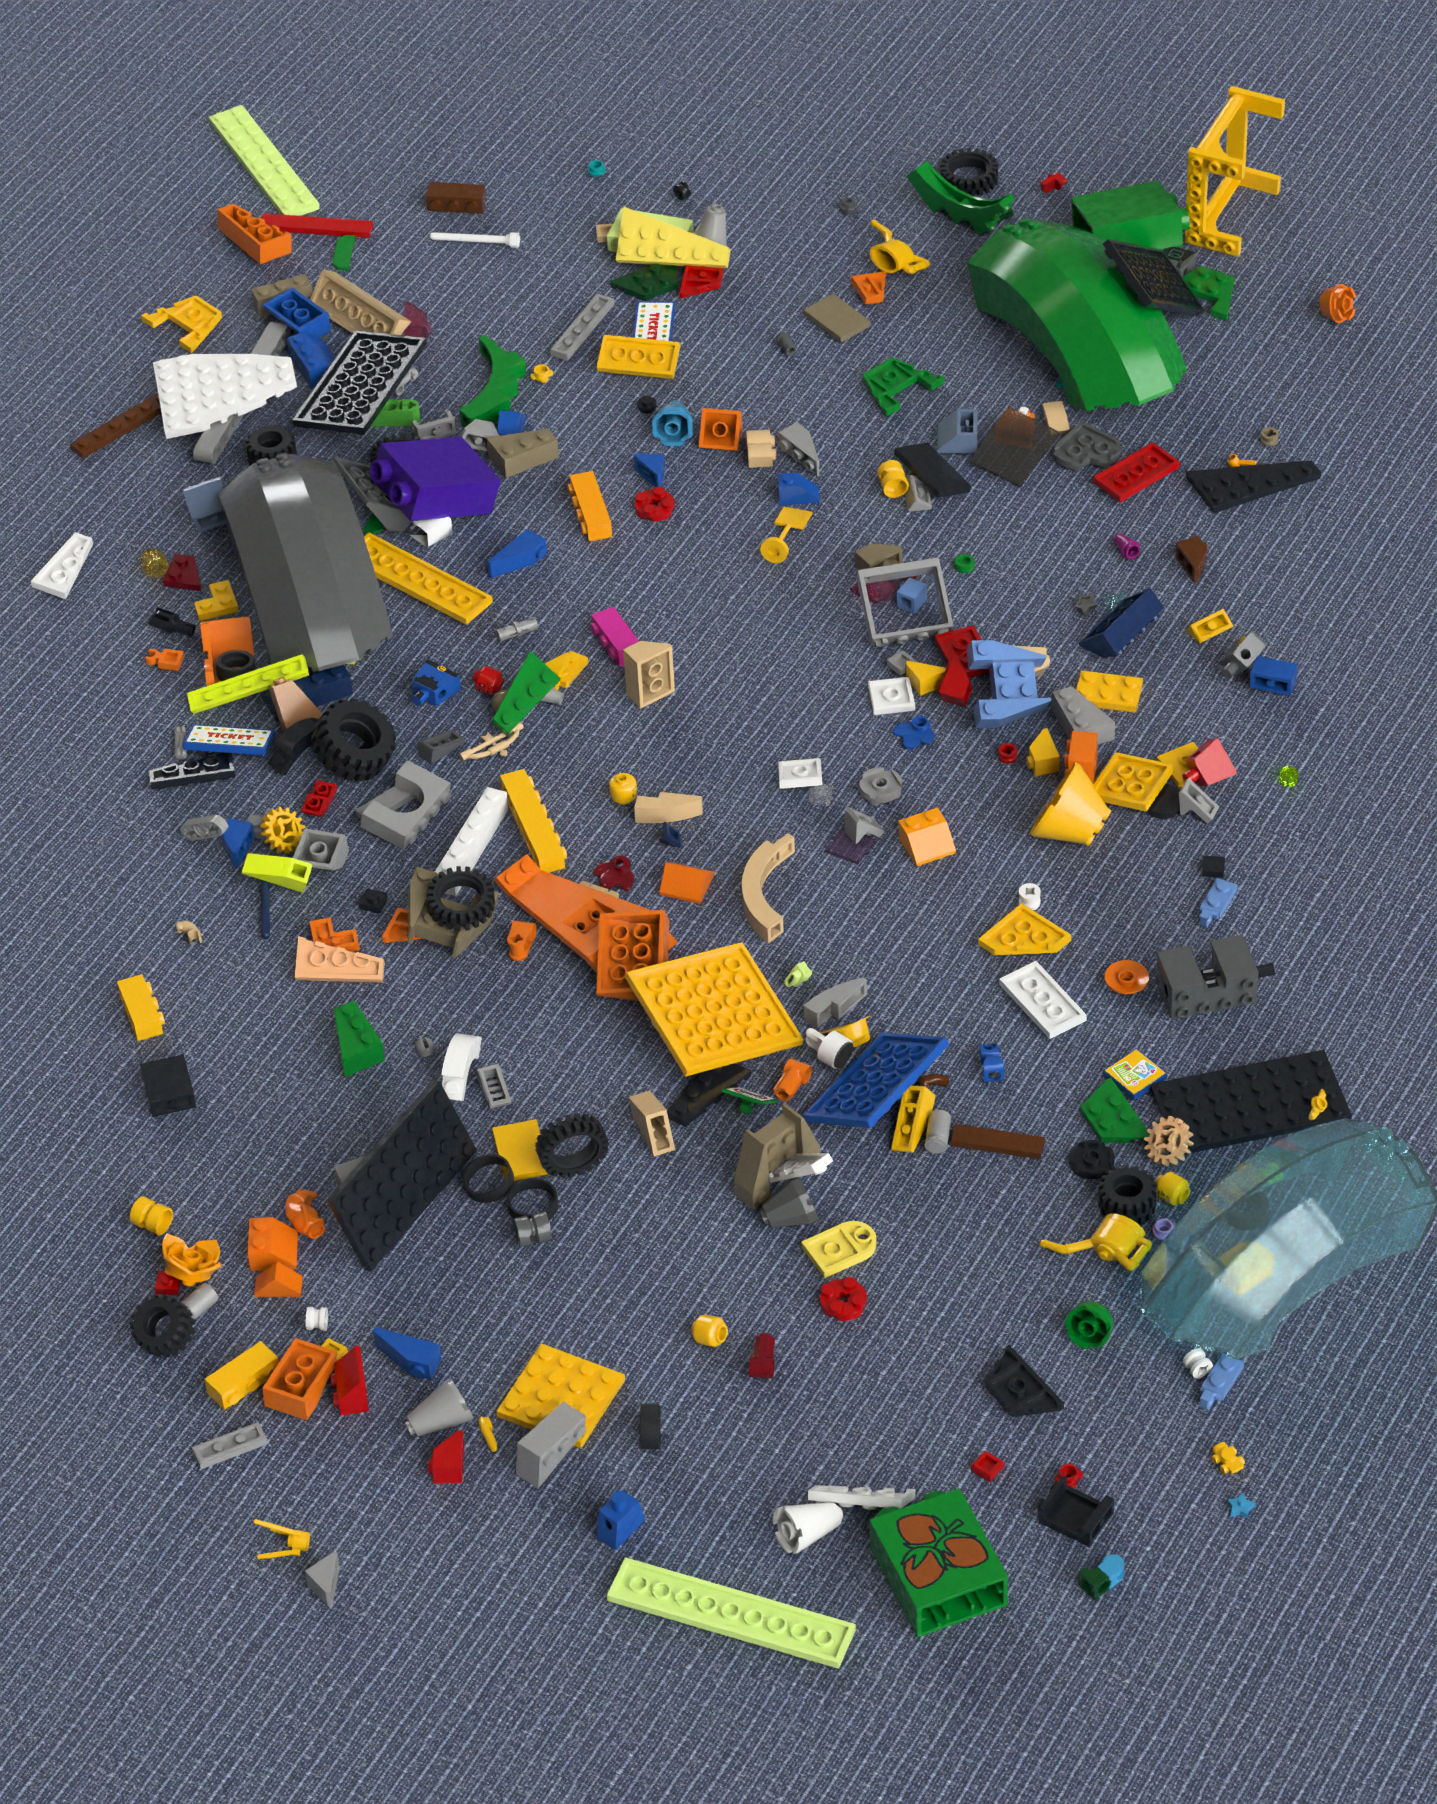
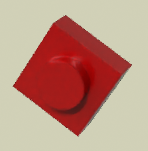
(167, 1284)

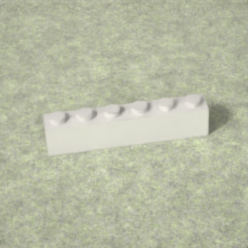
(475, 833)

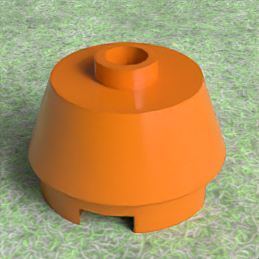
(1337, 303)

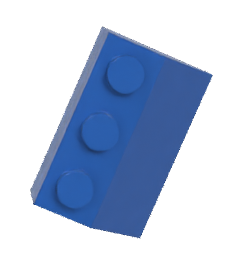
(299, 313)
(310, 356)

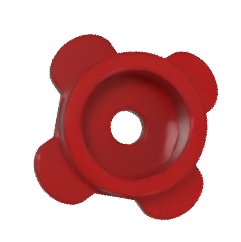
(1071, 1472)

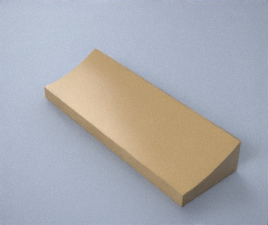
(354, 307)

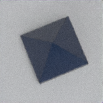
(670, 835)

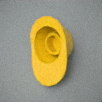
(857, 1031)

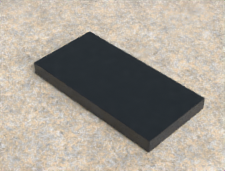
(932, 470)

